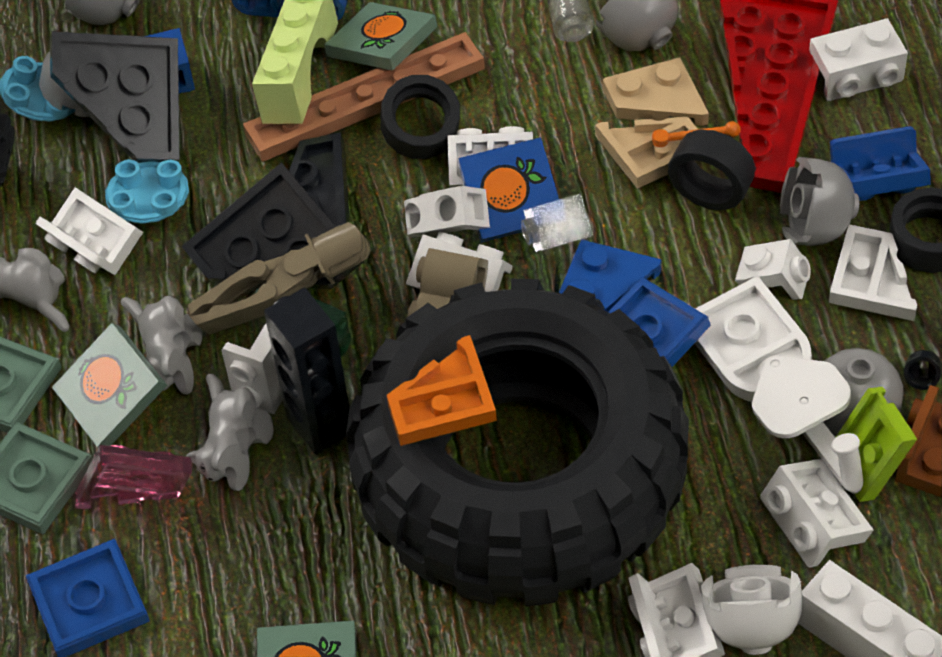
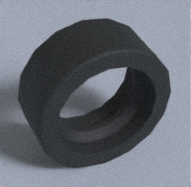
(419, 87)
(720, 152)
(911, 250)

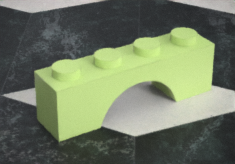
(283, 74)

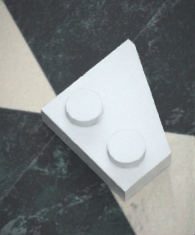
(871, 275)

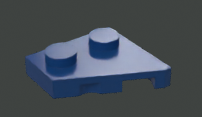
(608, 271)

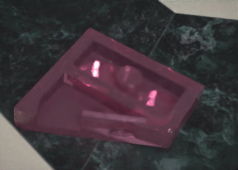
(133, 476)

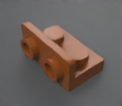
(923, 462)

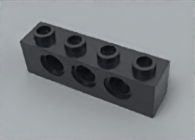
(309, 369)

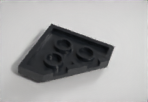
(125, 87)
(261, 227)

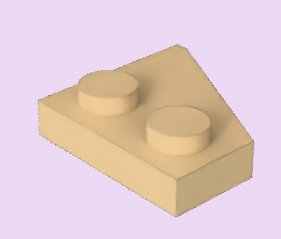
(655, 93)

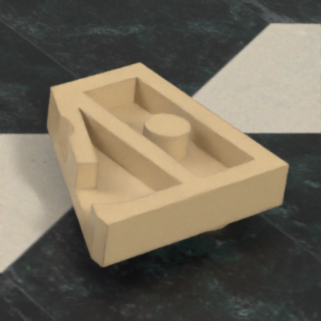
(634, 148)

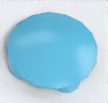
(23, 95)
(146, 190)

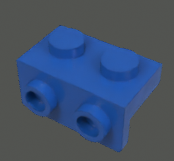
(881, 162)

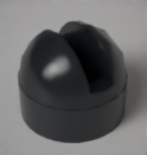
(913, 365)

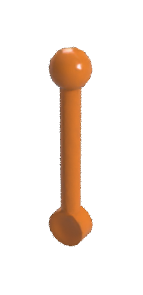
(661, 137)

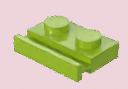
(883, 440)

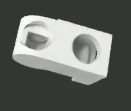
(447, 211)

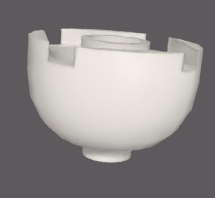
(753, 606)

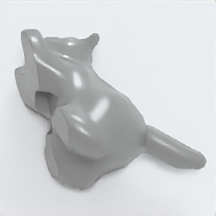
(33, 283)
(166, 338)
(233, 429)

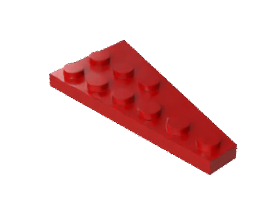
(773, 77)

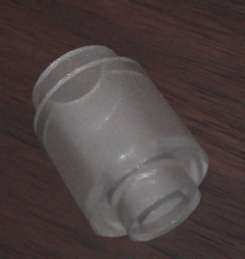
(570, 19)

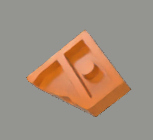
(442, 397)

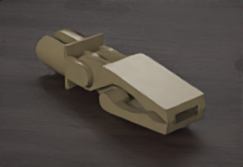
(279, 277)

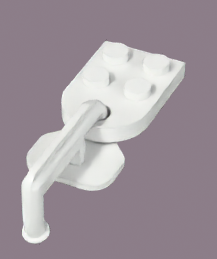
(770, 363)

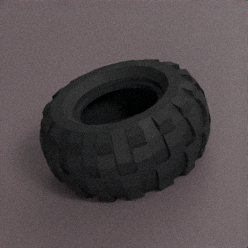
(540, 532)

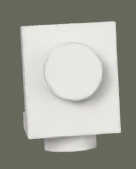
(776, 265)

